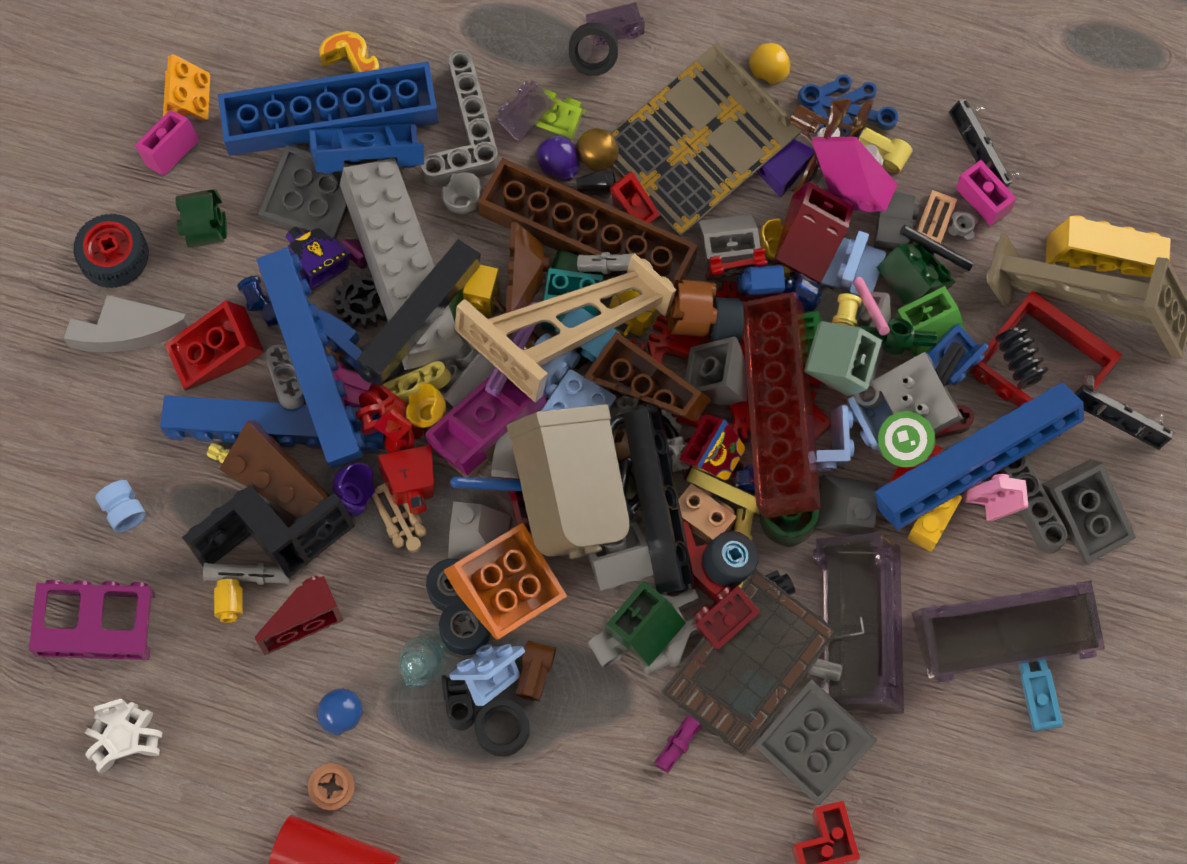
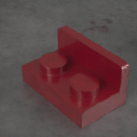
(725, 616)

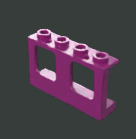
(88, 637)

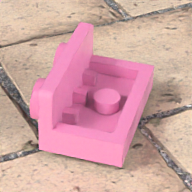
(1000, 496)

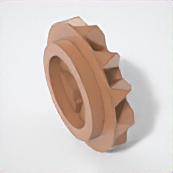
(324, 775)

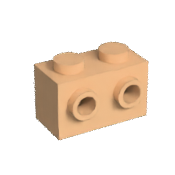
(704, 514)

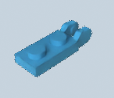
(1040, 697)

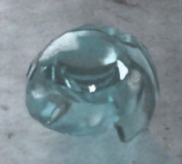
(420, 660)

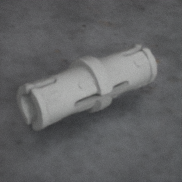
(603, 263)

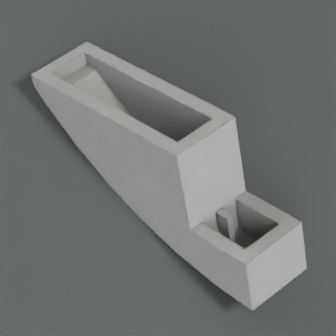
(125, 327)

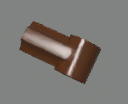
(536, 664)

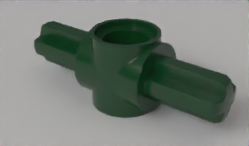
(902, 336)

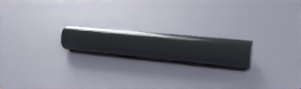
(936, 247)

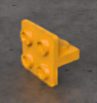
(186, 89)

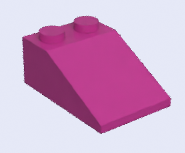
(854, 173)

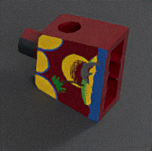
(714, 449)

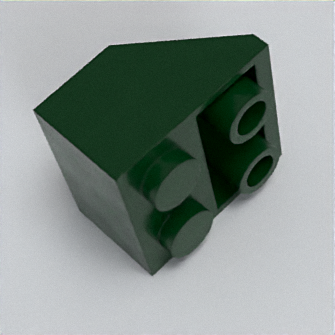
(914, 272)
(645, 623)

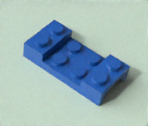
(354, 143)

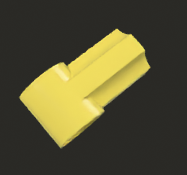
(894, 151)

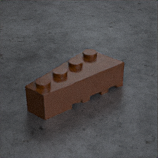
(639, 376)
(275, 475)

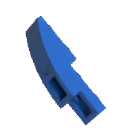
(340, 337)

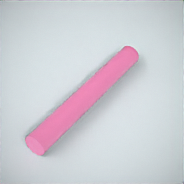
(871, 306)

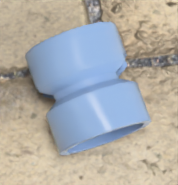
(121, 507)

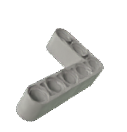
(472, 123)

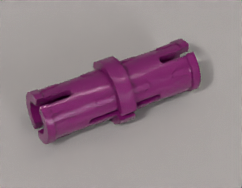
(677, 744)

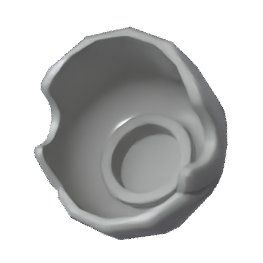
(462, 193)

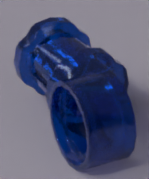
(256, 299)
(745, 479)

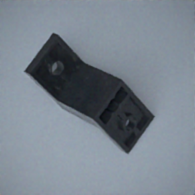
(250, 515)

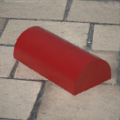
(312, 844)

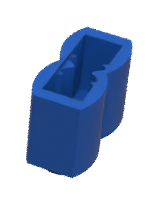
(761, 281)

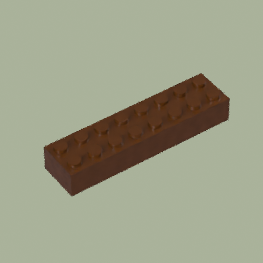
(579, 222)

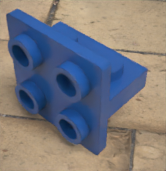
(972, 356)

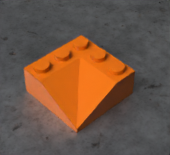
(506, 582)

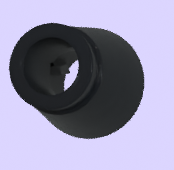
(596, 182)

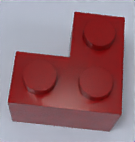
(835, 840)

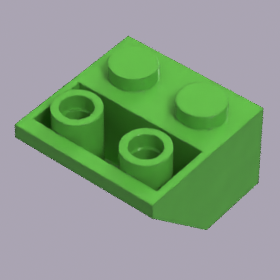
(931, 313)

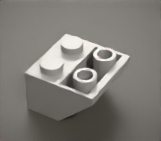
(729, 237)

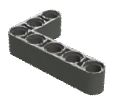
(1037, 499)

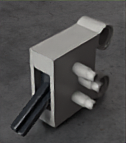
(920, 388)

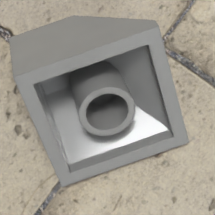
(474, 527)

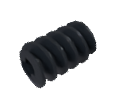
(1021, 357)

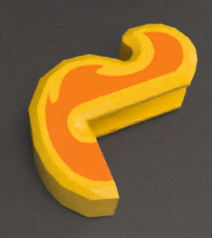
(347, 45)

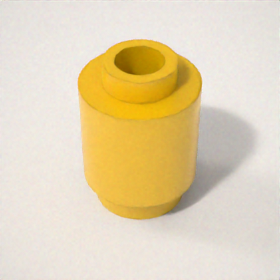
(228, 600)

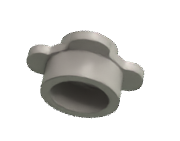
(966, 219)

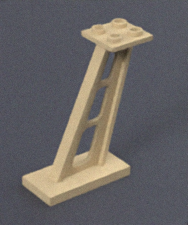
(524, 366)

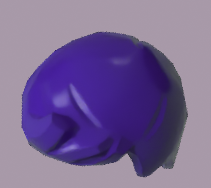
(558, 158)
(354, 487)

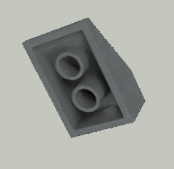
(1089, 509)

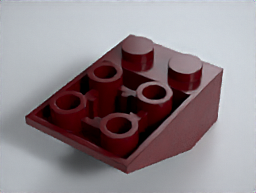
(813, 231)

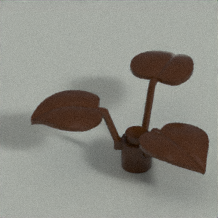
(810, 122)

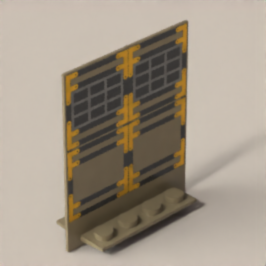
(701, 138)

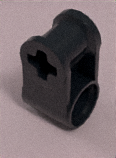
(457, 697)

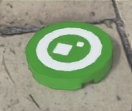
(906, 439)

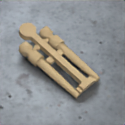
(413, 543)

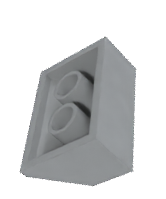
(466, 374)

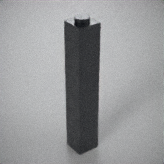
(418, 313)

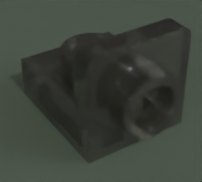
(828, 304)

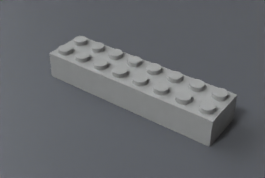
(396, 251)

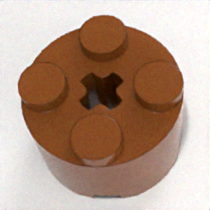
(692, 308)

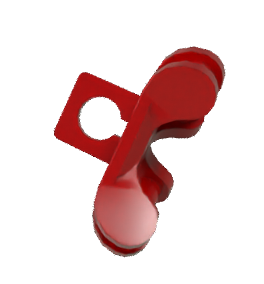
(393, 422)

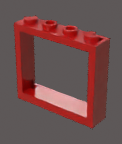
(1063, 327)

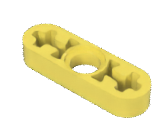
(433, 373)
(723, 490)

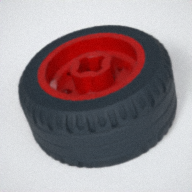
(111, 250)

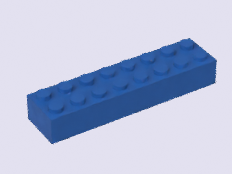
(285, 112)

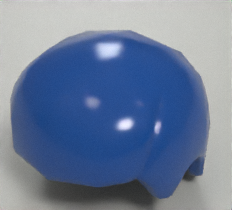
(339, 711)

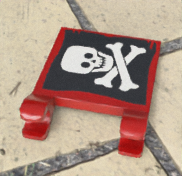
(718, 270)

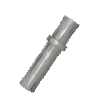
(244, 573)

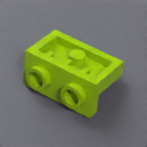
(562, 117)

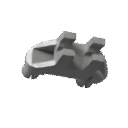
(675, 649)

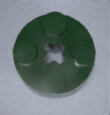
(201, 218)
(790, 530)

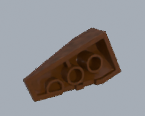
(524, 268)

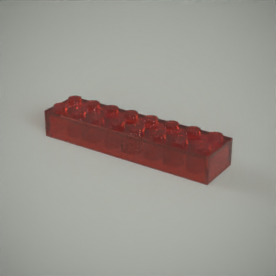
(780, 406)

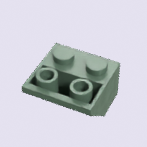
(843, 357)

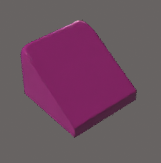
(357, 254)

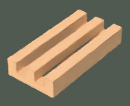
(943, 198)

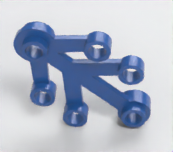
(821, 100)

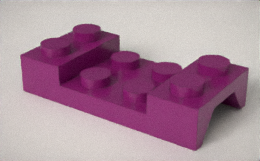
(478, 423)

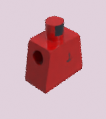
(409, 476)

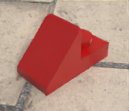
(633, 199)

